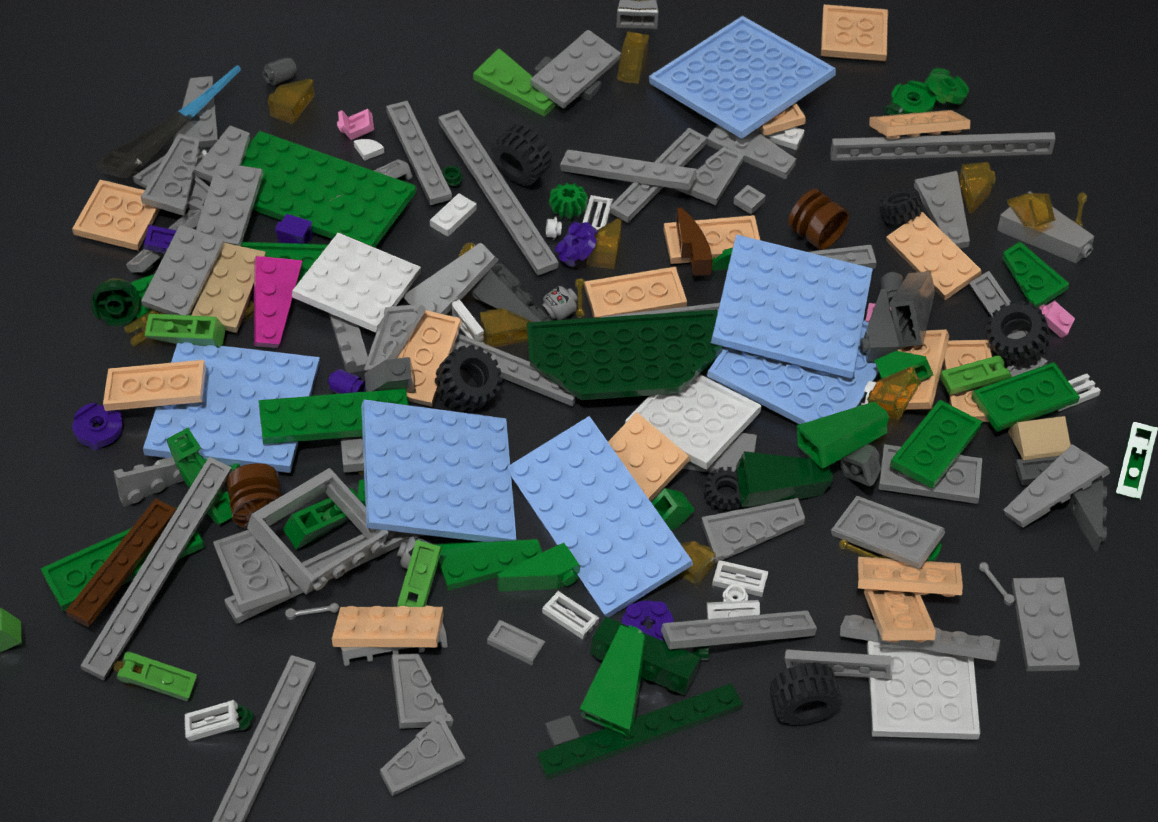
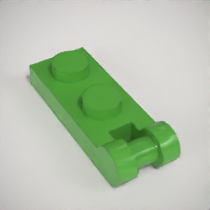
(974, 375)
(420, 574)
(157, 676)

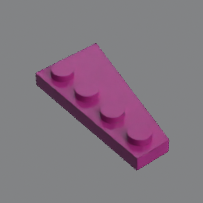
(272, 297)

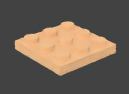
(854, 32)
(116, 216)
(648, 455)

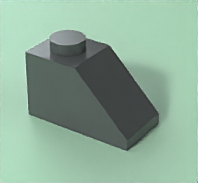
(391, 375)
(862, 465)

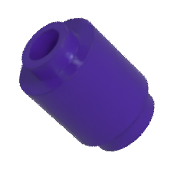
(345, 382)

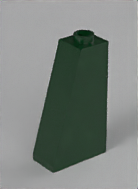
(779, 478)

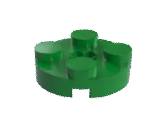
(947, 87)
(903, 95)

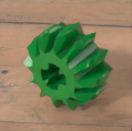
(568, 200)

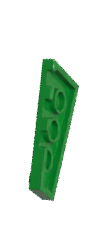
(481, 561)

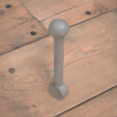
(1008, 598)
(291, 613)

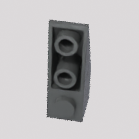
(1089, 511)

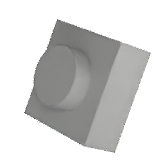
(749, 199)

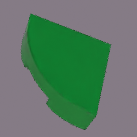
(722, 261)

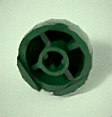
(115, 302)

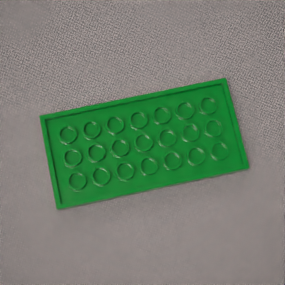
(304, 181)

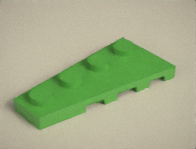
(512, 81)

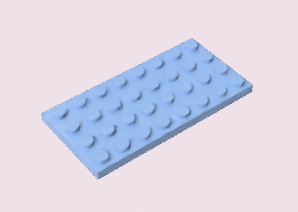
(600, 515)

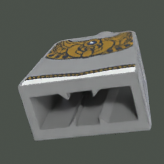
(637, 14)

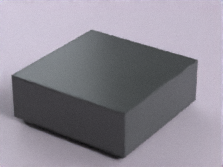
(561, 730)

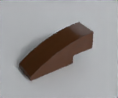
(693, 244)

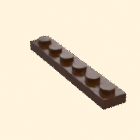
(120, 563)

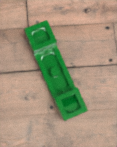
(189, 463)

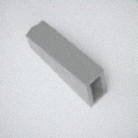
(1060, 237)

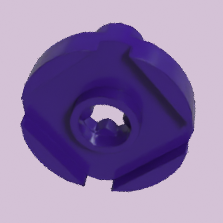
(577, 243)
(100, 436)
(648, 611)

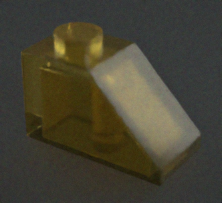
(633, 57)
(291, 100)
(976, 183)
(1033, 209)
(607, 245)
(503, 327)
(895, 392)
(703, 563)

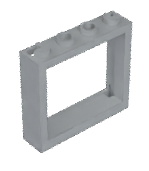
(327, 483)

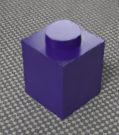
(294, 230)

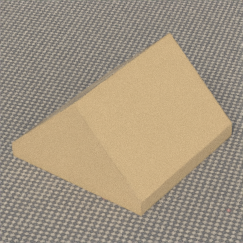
(1040, 437)

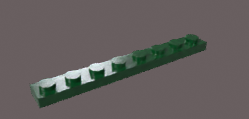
(646, 729)

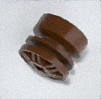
(818, 219)
(251, 489)

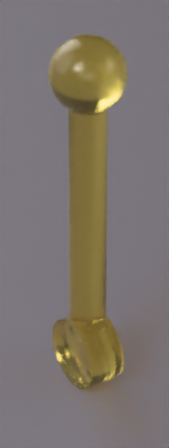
(1081, 198)
(579, 283)
(843, 544)

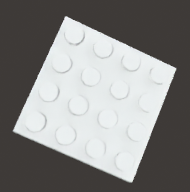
(356, 281)
(700, 418)
(927, 696)

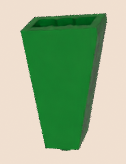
(841, 433)
(617, 683)

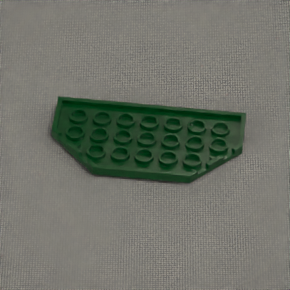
(624, 353)

